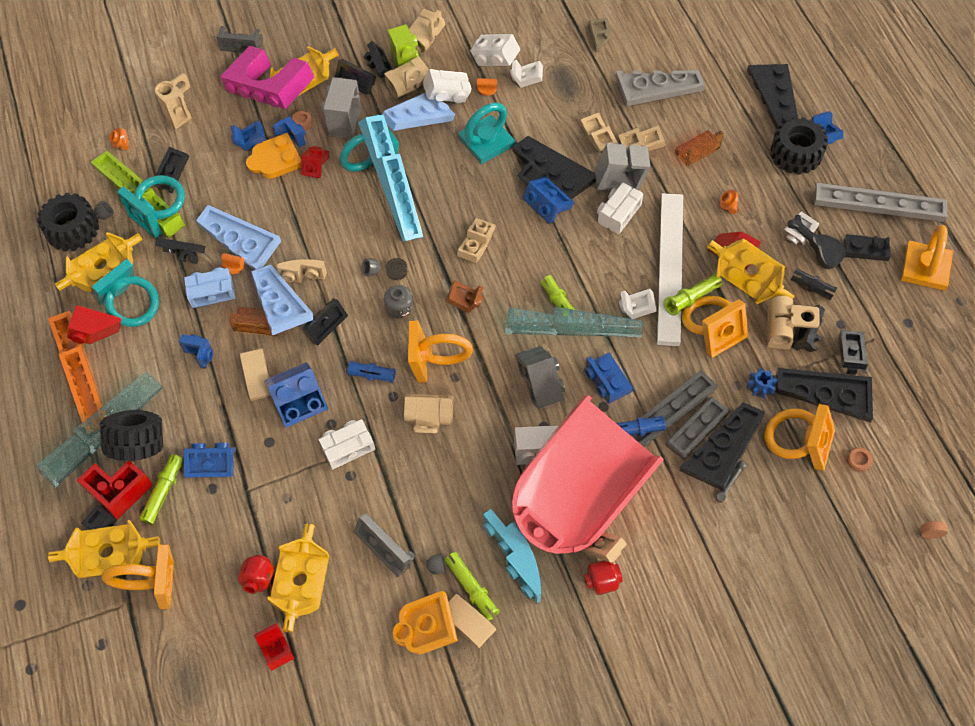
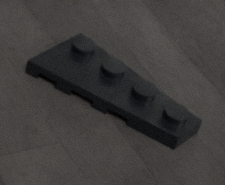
(775, 90)
(562, 171)
(841, 392)
(721, 454)

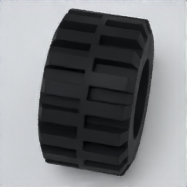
(802, 133)
(60, 211)
(131, 435)

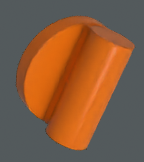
(486, 86)
(119, 138)
(729, 201)
(233, 263)

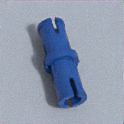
(386, 374)
(643, 426)

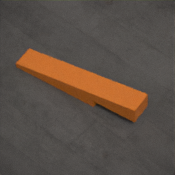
(76, 368)

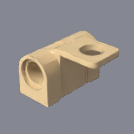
(427, 28)
(406, 77)
(172, 100)
(783, 317)
(428, 411)

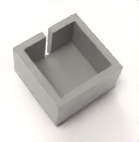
(341, 107)
(622, 165)

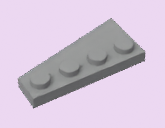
(649, 87)

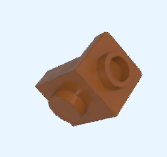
(464, 296)

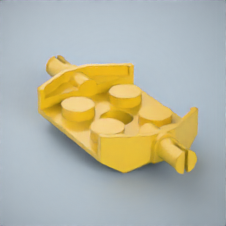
(318, 63)
(82, 270)
(761, 285)
(86, 546)
(299, 558)

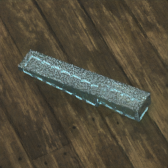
(570, 323)
(87, 436)

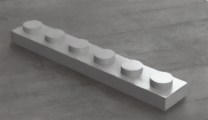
(880, 202)

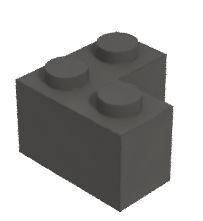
(541, 376)

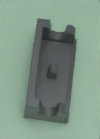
(238, 42)

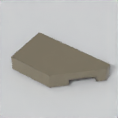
(600, 32)

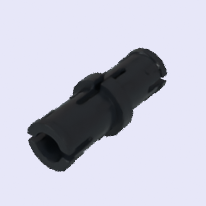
(813, 284)

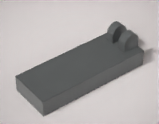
(382, 545)

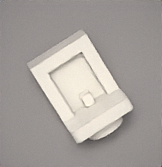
(526, 74)
(796, 237)
(638, 303)

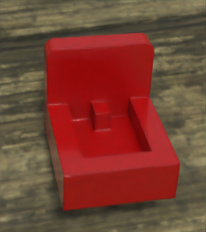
(313, 160)
(274, 646)

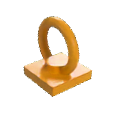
(929, 263)
(721, 328)
(421, 350)
(817, 437)
(159, 577)

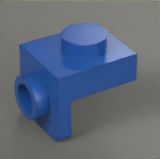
(825, 120)
(295, 131)
(249, 136)
(198, 346)

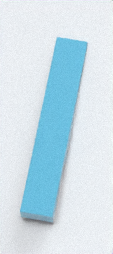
(391, 175)

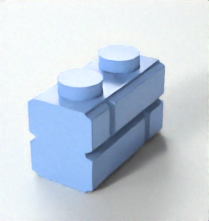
(209, 287)

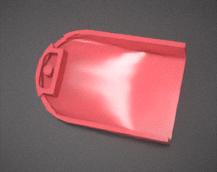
(579, 481)

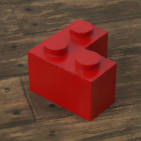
(115, 492)

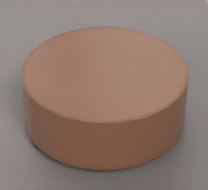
(302, 118)
(860, 459)
(933, 529)

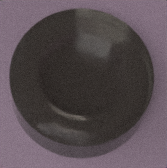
(396, 269)

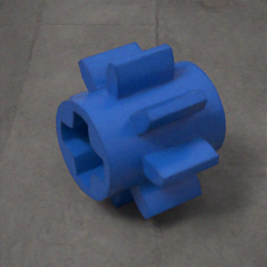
(761, 383)

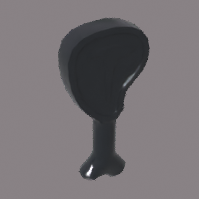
(827, 249)

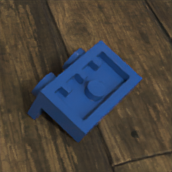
(546, 198)
(608, 377)
(209, 461)

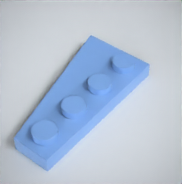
(417, 112)
(239, 236)
(279, 301)

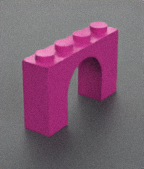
(276, 91)

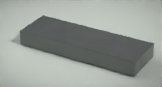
(697, 428)

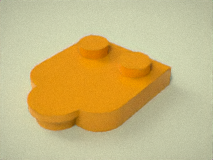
(274, 157)
(425, 624)

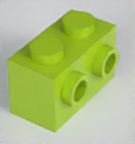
(402, 45)

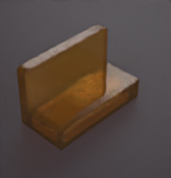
(699, 147)
(250, 321)

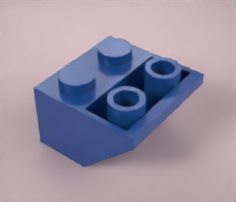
(296, 394)

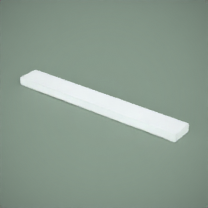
(670, 267)

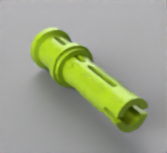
(686, 297)

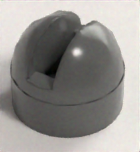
(104, 210)
(370, 267)
(436, 564)

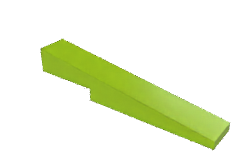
(121, 176)

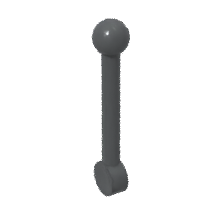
(721, 496)

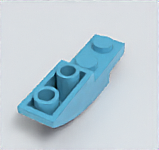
(521, 560)

